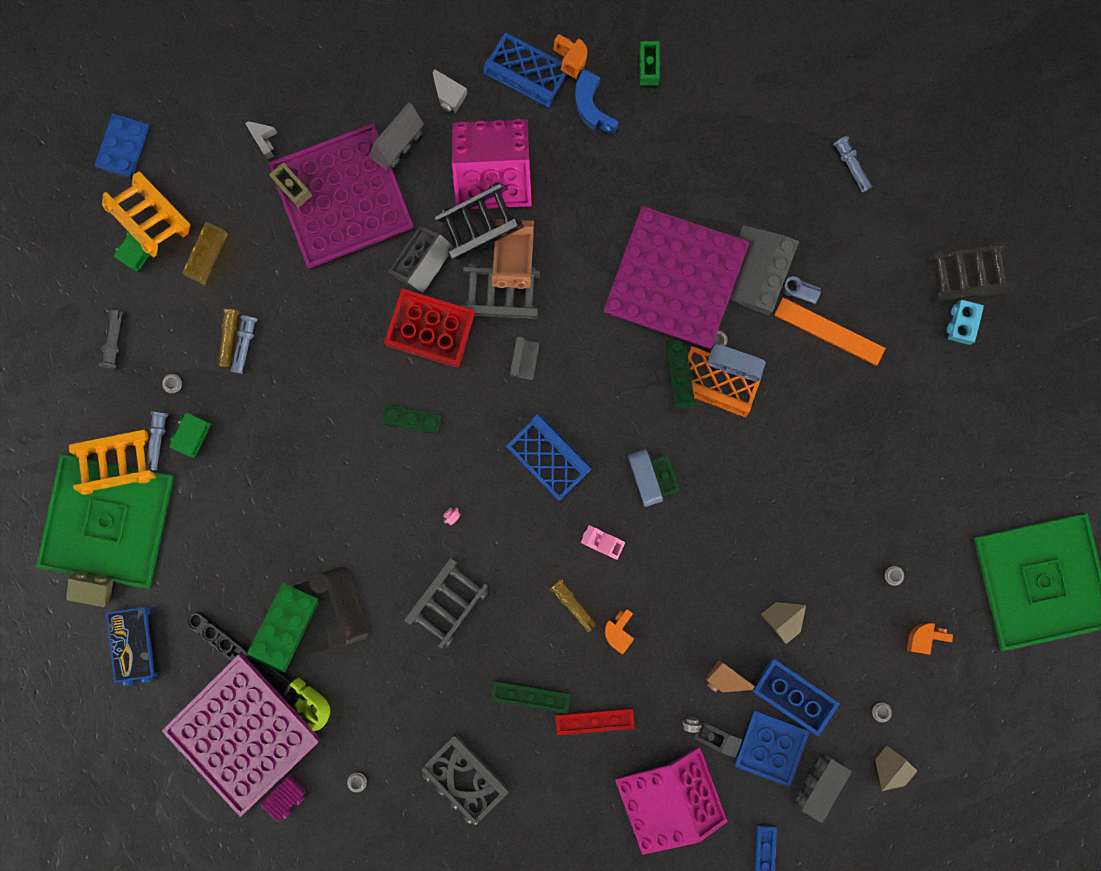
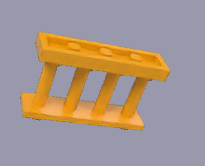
(154, 199)
(100, 447)

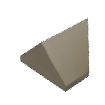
(785, 619)
(893, 769)

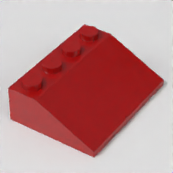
(429, 328)

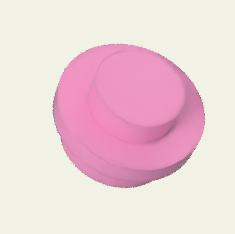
(451, 515)

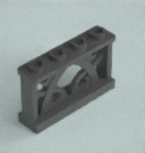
(492, 782)

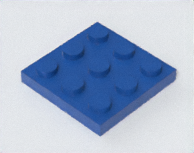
(771, 748)

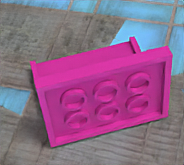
(490, 155)
(672, 803)

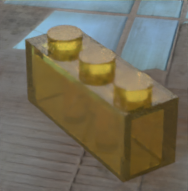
(205, 253)

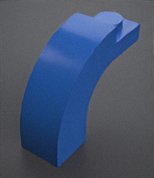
(590, 115)

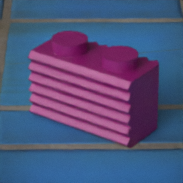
(283, 798)

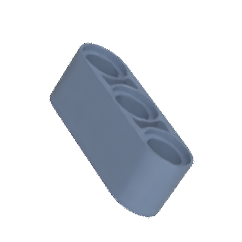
(736, 362)
(645, 478)

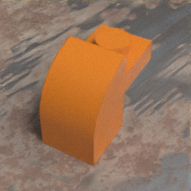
(574, 55)
(615, 635)
(922, 636)

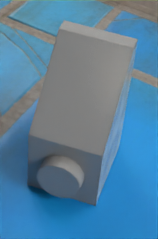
(449, 92)

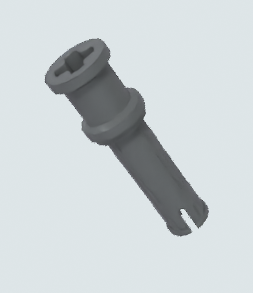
(110, 347)

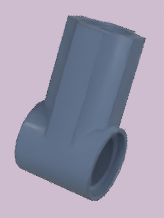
(802, 290)

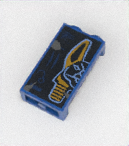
(130, 645)

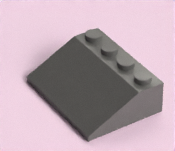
(763, 269)

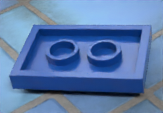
(121, 146)

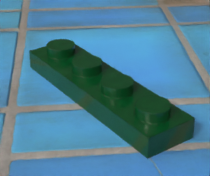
(680, 373)
(530, 697)

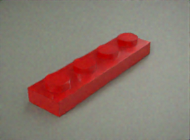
(595, 721)

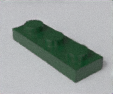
(411, 419)

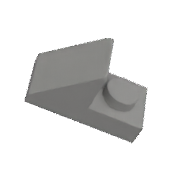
(260, 134)

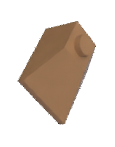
(726, 680)

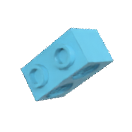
(969, 323)

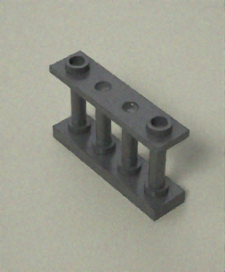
(490, 308)
(440, 586)

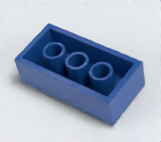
(795, 696)

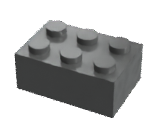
(822, 788)

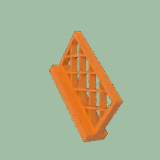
(718, 398)

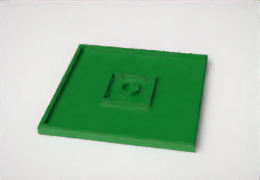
(106, 531)
(1042, 581)

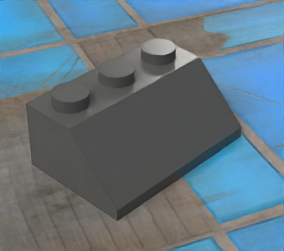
(397, 138)
(421, 259)

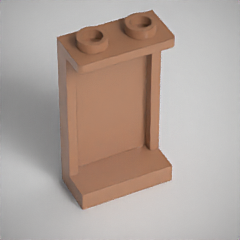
(514, 258)

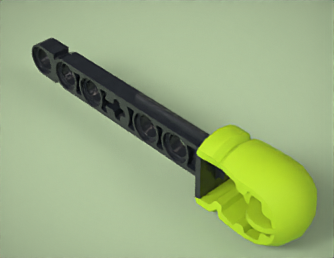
(314, 716)

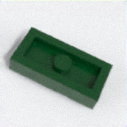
(665, 475)

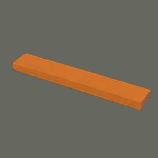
(829, 331)

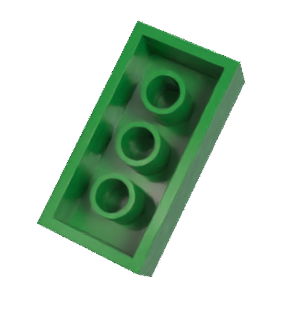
(283, 628)

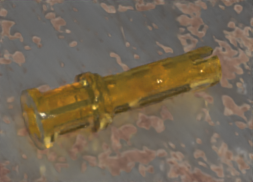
(229, 328)
(567, 597)

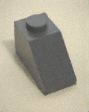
(718, 739)

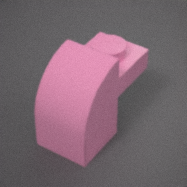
(602, 542)

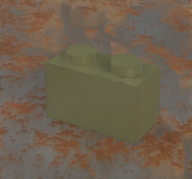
(290, 185)
(89, 589)

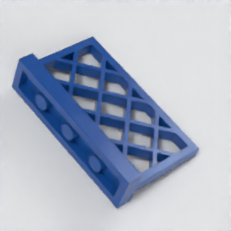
(516, 80)
(561, 445)

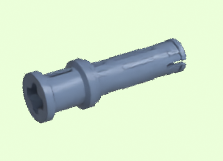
(849, 156)
(245, 334)
(156, 431)

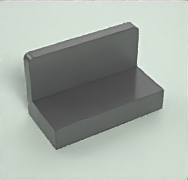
(524, 359)

